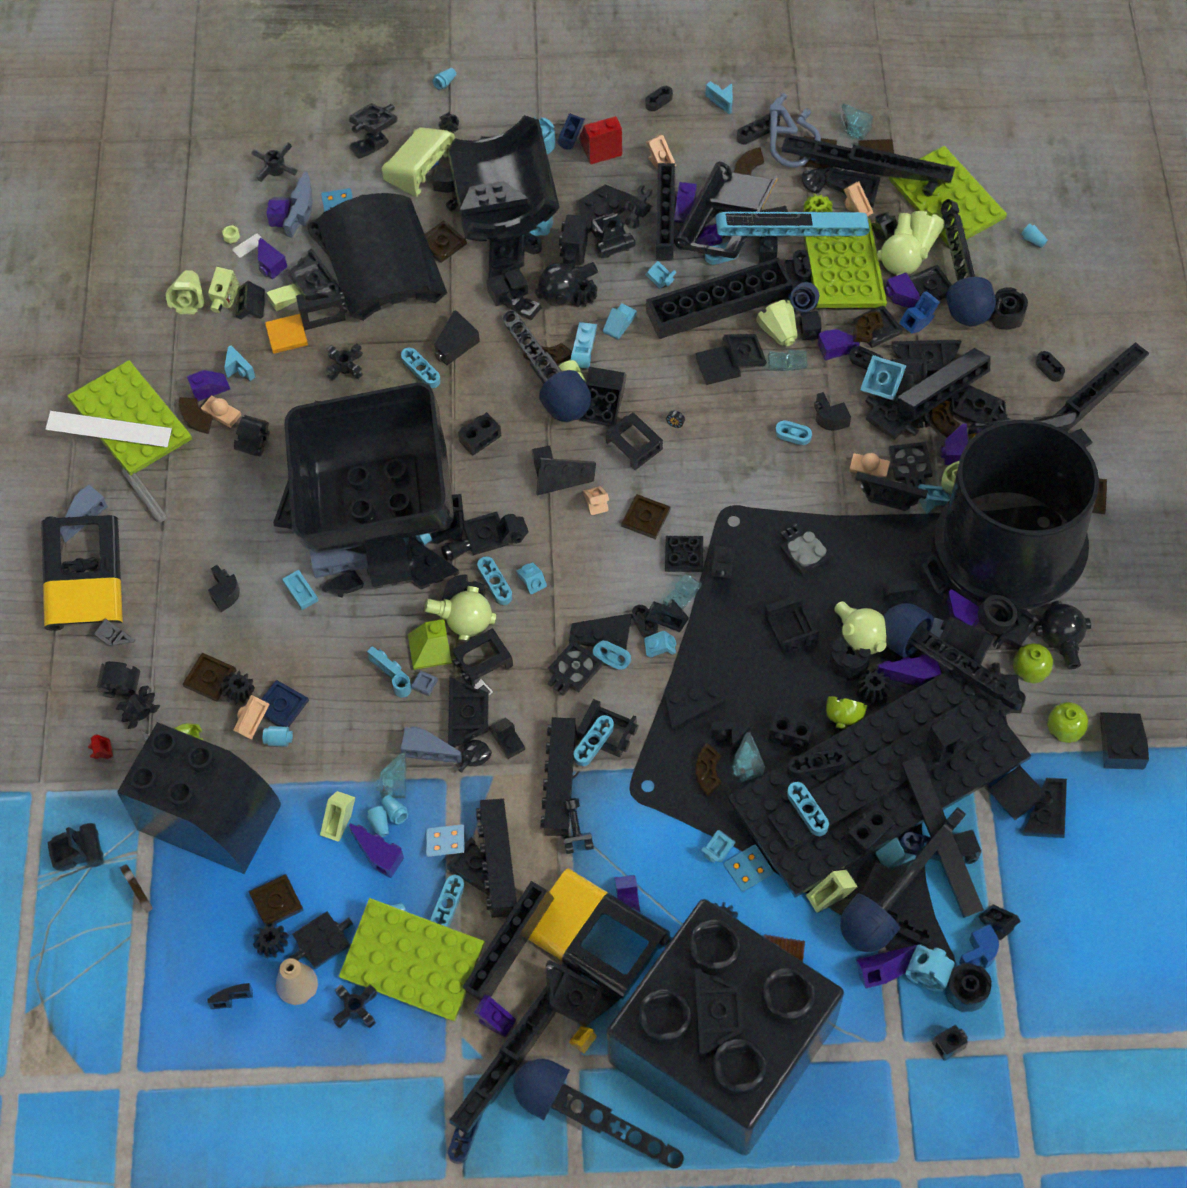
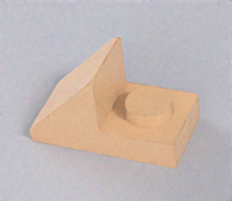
(659, 151)
(596, 500)

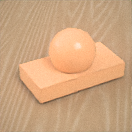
(856, 199)
(221, 411)
(869, 464)
(250, 716)

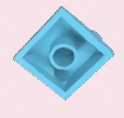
(883, 378)

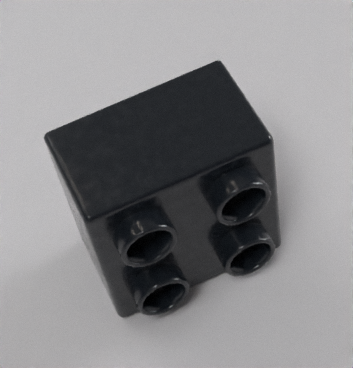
(746, 1079)

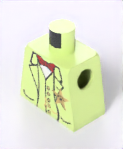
(223, 289)

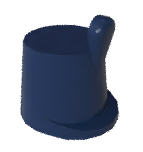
(804, 297)

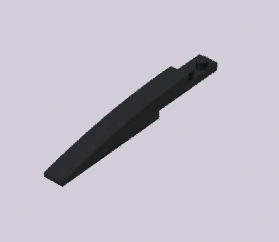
(868, 160)
(1102, 384)
(505, 1063)

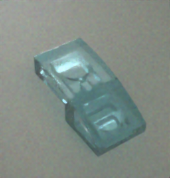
(787, 361)
(684, 591)

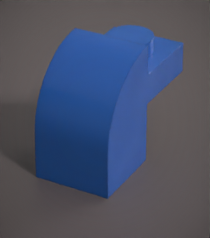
(921, 315)
(985, 945)

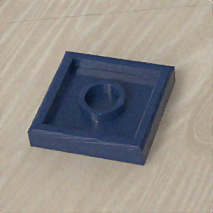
(283, 704)

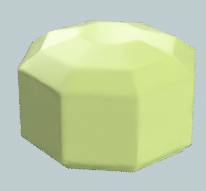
(231, 234)

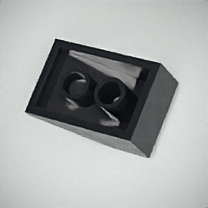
(1123, 741)

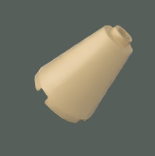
(296, 982)

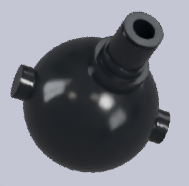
(560, 282)
(1063, 629)

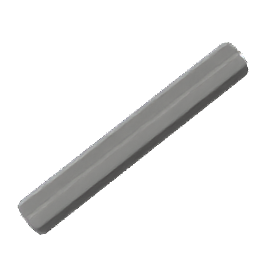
(145, 496)

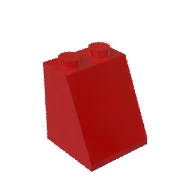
(602, 140)

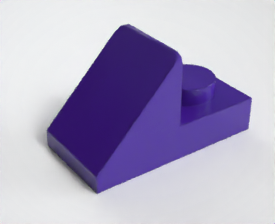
(710, 236)
(627, 891)
(494, 1016)

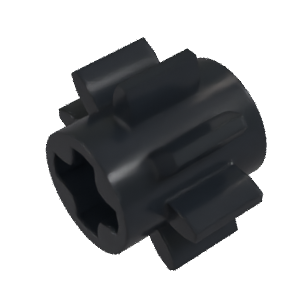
(449, 122)

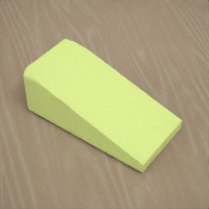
(283, 296)

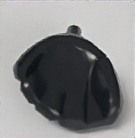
(814, 179)
(474, 754)

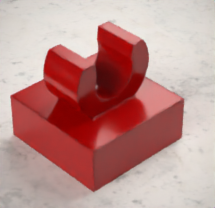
(101, 747)

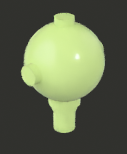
(902, 251)
(465, 613)
(862, 627)

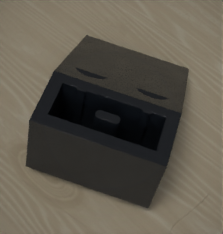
(606, 395)

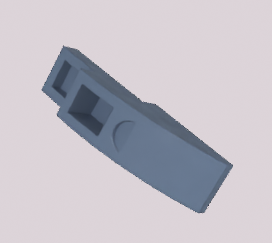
(301, 207)

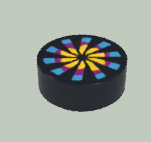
(675, 419)

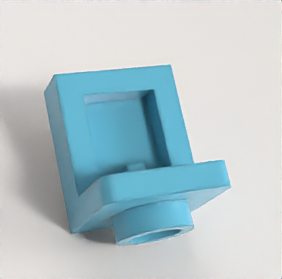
(660, 275)
(532, 577)
(660, 643)
(718, 847)

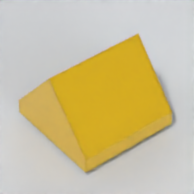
(583, 1038)

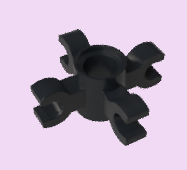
(638, 206)
(344, 362)
(138, 707)
(367, 995)

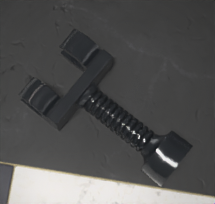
(572, 805)

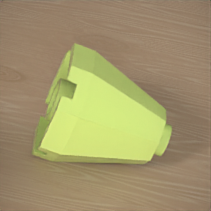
(185, 293)
(779, 322)

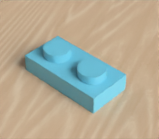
(300, 589)

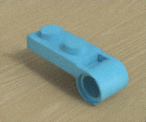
(584, 344)
(392, 669)

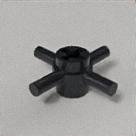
(274, 162)

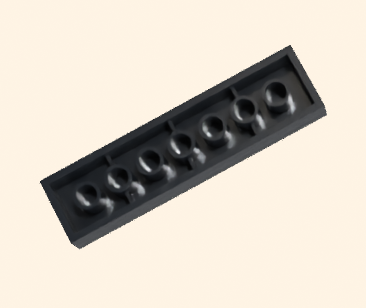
(718, 298)

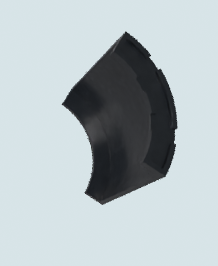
(511, 157)
(379, 253)

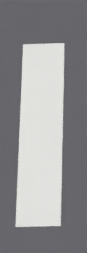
(108, 428)

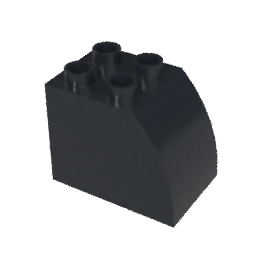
(198, 798)

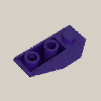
(911, 671)
(380, 854)
(884, 967)

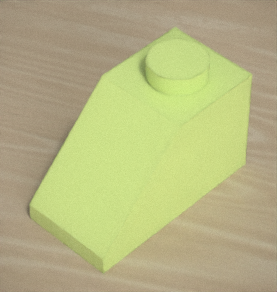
(337, 815)
(831, 890)

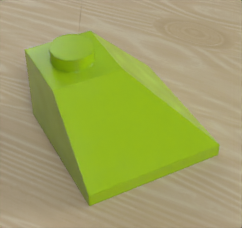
(429, 645)

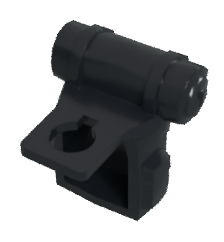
(611, 235)
(75, 848)

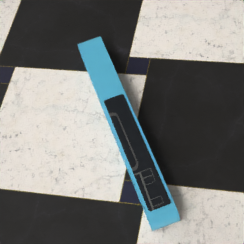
(792, 224)

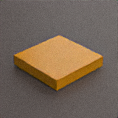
(286, 333)

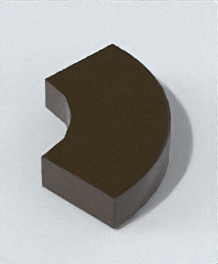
(749, 161)
(866, 325)
(559, 353)
(194, 416)
(943, 419)
(706, 769)
(136, 888)

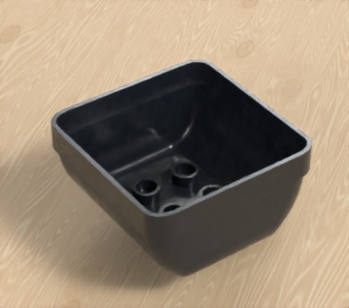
(369, 476)

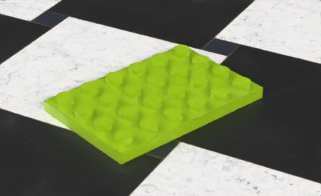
(975, 204)
(846, 271)
(129, 398)
(411, 959)

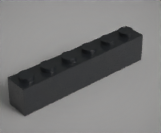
(665, 211)
(944, 384)
(560, 776)
(497, 857)
(508, 941)

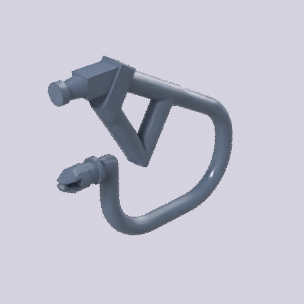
(777, 109)

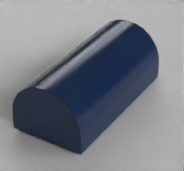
(570, 131)

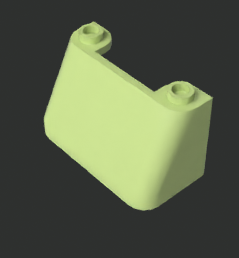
(416, 158)

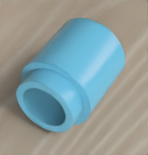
(277, 736)

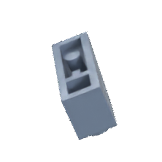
(85, 503)
(337, 562)
(421, 744)

